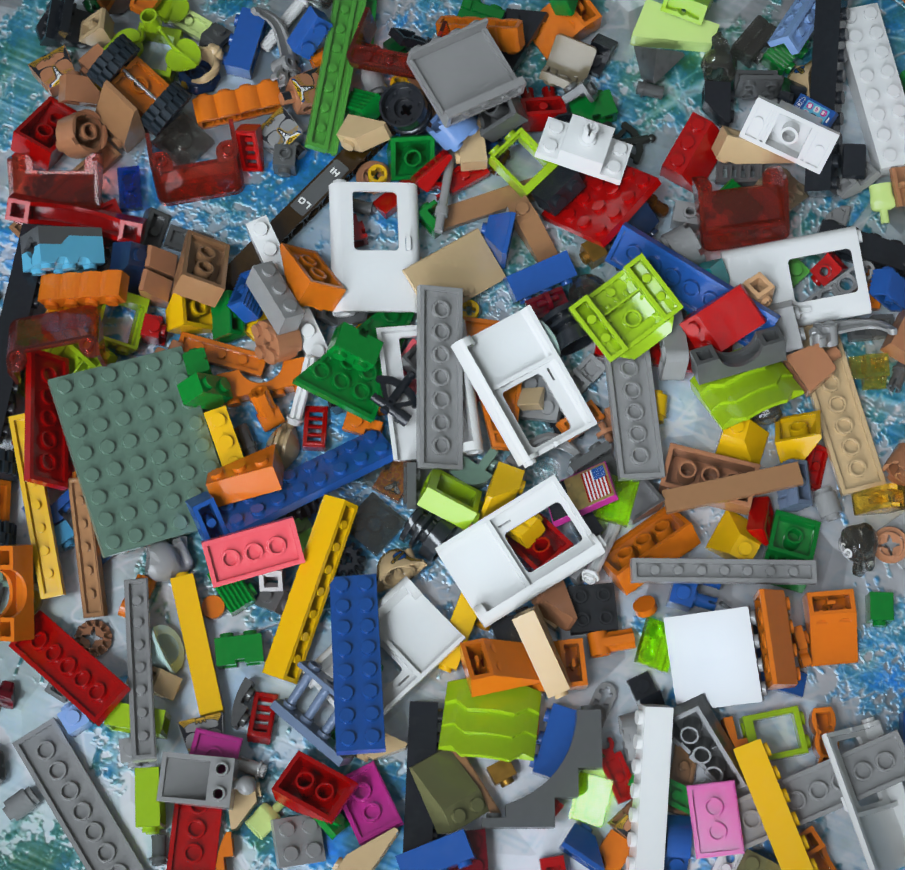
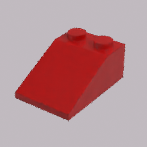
(37, 133)
(723, 320)
(544, 549)
(313, 788)

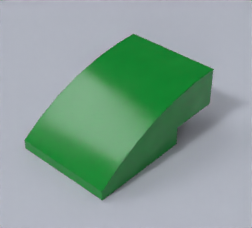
(792, 539)

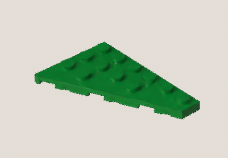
(344, 385)

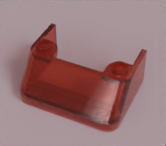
(371, 57)
(199, 179)

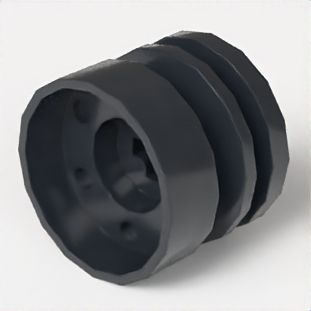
(399, 100)
(566, 329)
(428, 531)

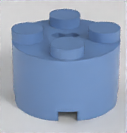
(452, 136)

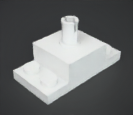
(789, 133)
(584, 148)

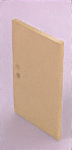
(461, 264)

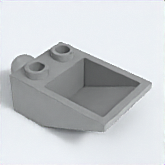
(195, 779)

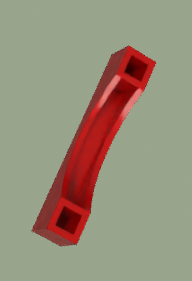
(50, 212)

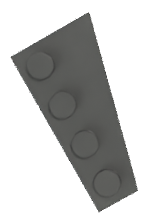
(706, 741)

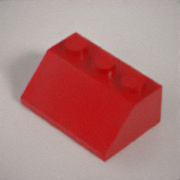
(691, 153)

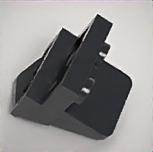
(61, 24)

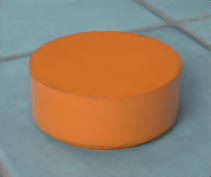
(645, 606)
(213, 607)

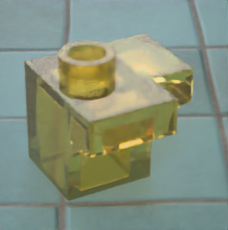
(871, 369)

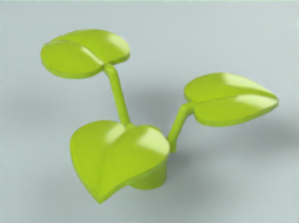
(181, 57)

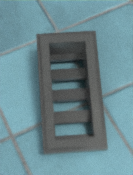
(742, 181)

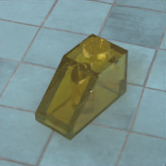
(879, 500)

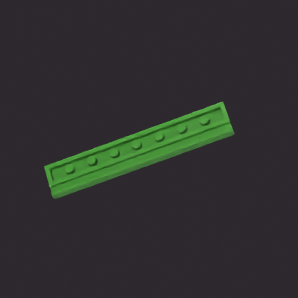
(333, 78)

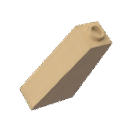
(542, 652)

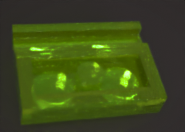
(619, 510)
(653, 646)
(592, 800)

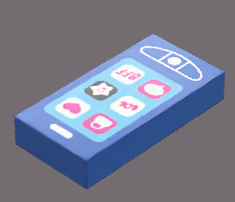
(811, 106)

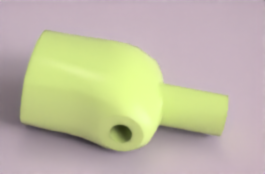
(882, 200)
(260, 823)

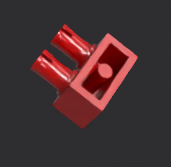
(540, 108)

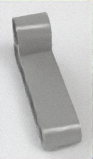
(674, 352)

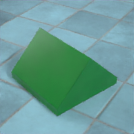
(409, 155)

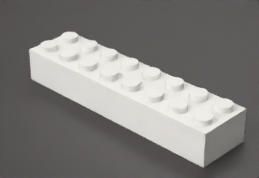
(875, 88)

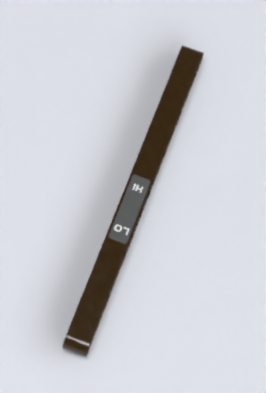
(304, 205)

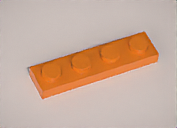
(225, 355)

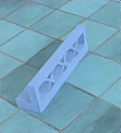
(795, 26)

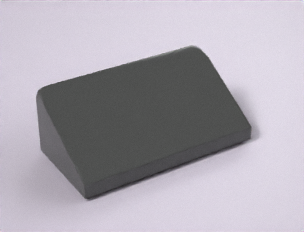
(155, 227)

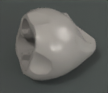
(167, 559)

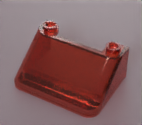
(66, 186)
(742, 214)
(55, 330)

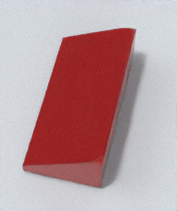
(387, 202)
(816, 465)
(760, 519)

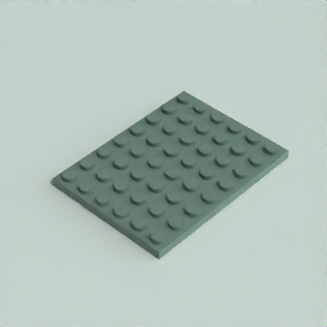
(135, 448)

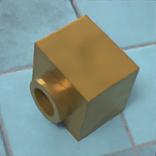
(592, 254)
(501, 773)

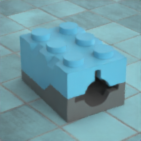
(61, 249)

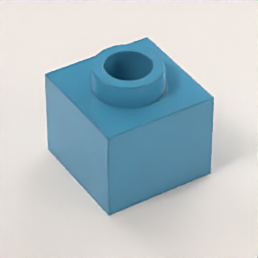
(64, 536)

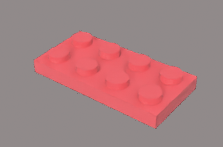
(253, 551)

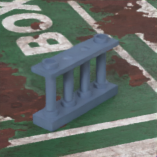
(304, 722)

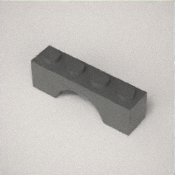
(764, 349)

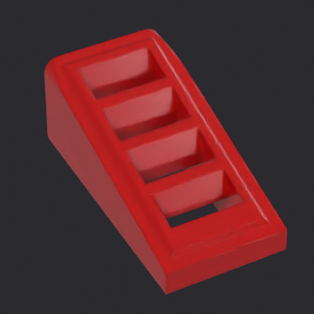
(250, 133)
(429, 173)
(315, 445)
(265, 736)

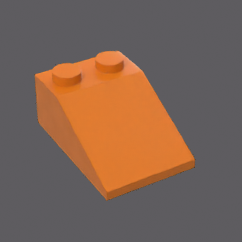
(310, 278)

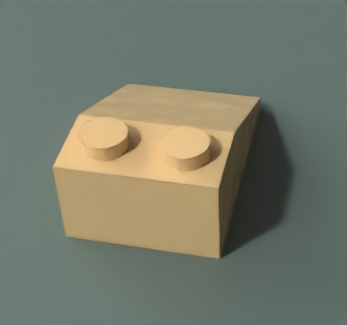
(368, 855)

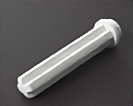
(287, 18)
(295, 417)
(591, 574)

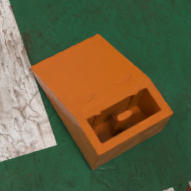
(581, 24)
(831, 627)
(573, 658)
(496, 665)

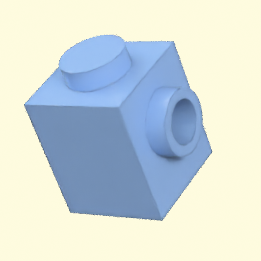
(74, 720)

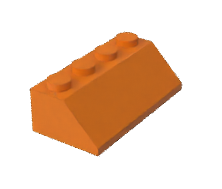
(656, 537)
(775, 639)

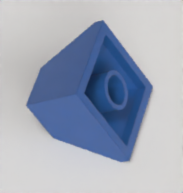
(499, 234)
(583, 847)

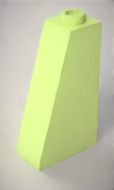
(668, 31)

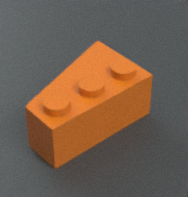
(247, 477)

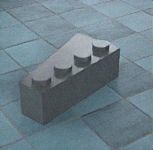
(502, 119)

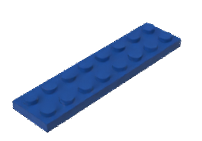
(686, 280)
(311, 481)
(357, 665)

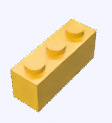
(223, 435)

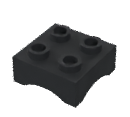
(594, 608)

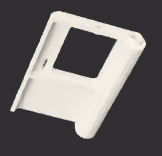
(773, 260)
(373, 276)
(508, 356)
(404, 438)
(489, 568)
(411, 634)
(879, 824)

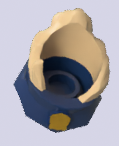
(205, 75)

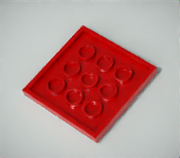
(604, 206)

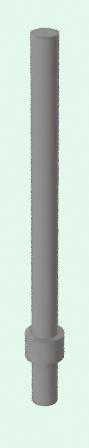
(442, 209)

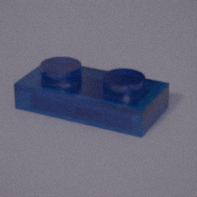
(130, 188)

